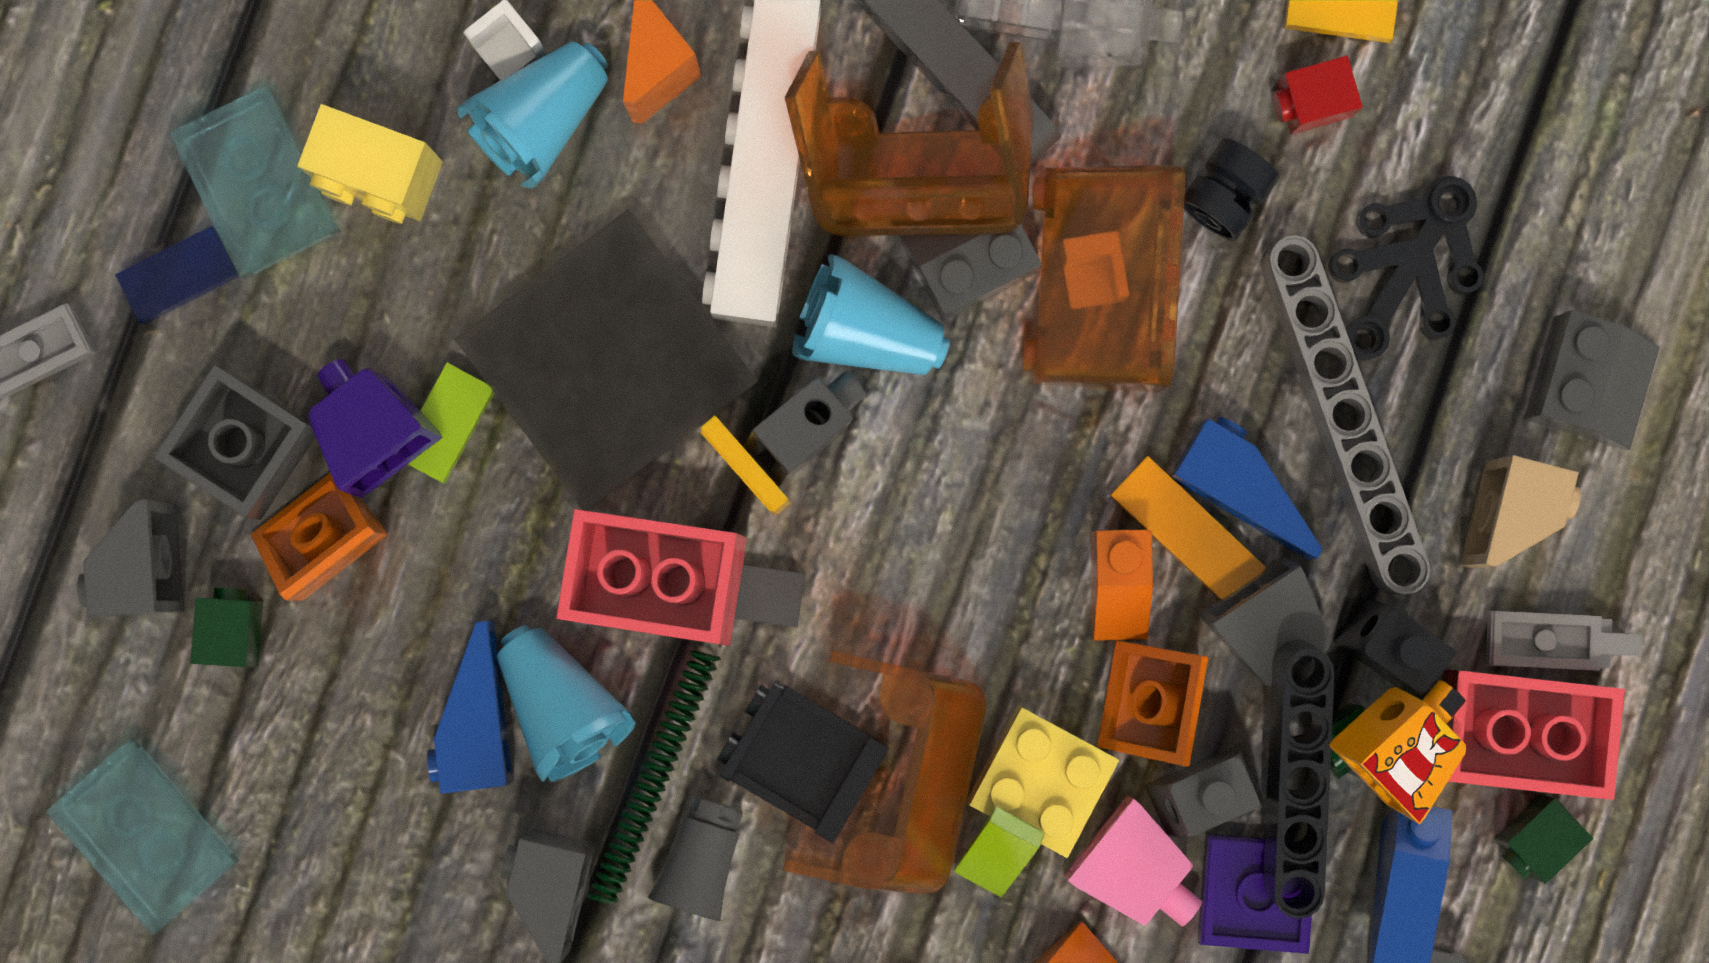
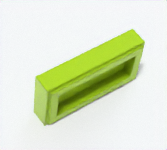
(455, 410)
(999, 851)

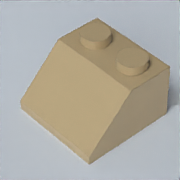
(1517, 508)

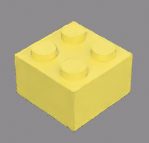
(369, 163)
(1043, 779)

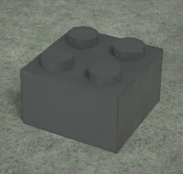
(236, 443)

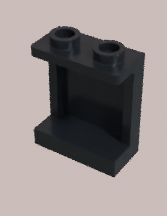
(802, 759)

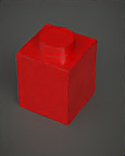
(1317, 95)

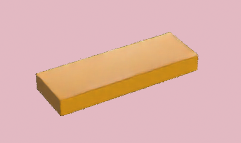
(1186, 529)

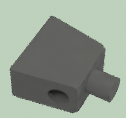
(789, 440)
(1265, 616)
(1205, 793)

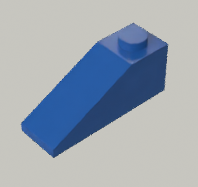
(1239, 481)
(473, 731)
(1410, 886)

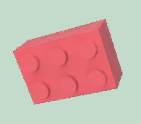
(652, 577)
(1537, 734)

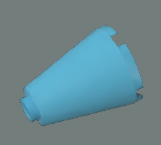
(536, 110)
(866, 324)
(558, 704)

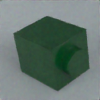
(226, 629)
(1541, 840)

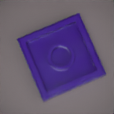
(1235, 902)

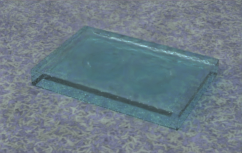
(251, 183)
(142, 836)

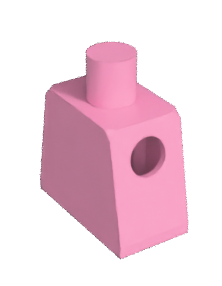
(1135, 868)

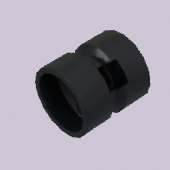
(1233, 183)

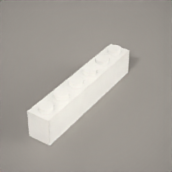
(763, 165)

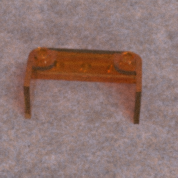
(914, 180)
(949, 727)

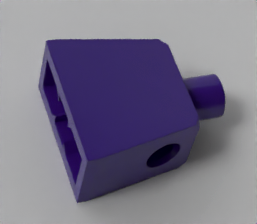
(367, 428)

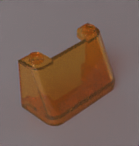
(1108, 277)

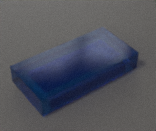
(177, 275)

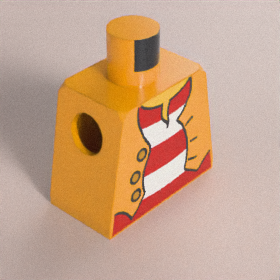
(1405, 747)

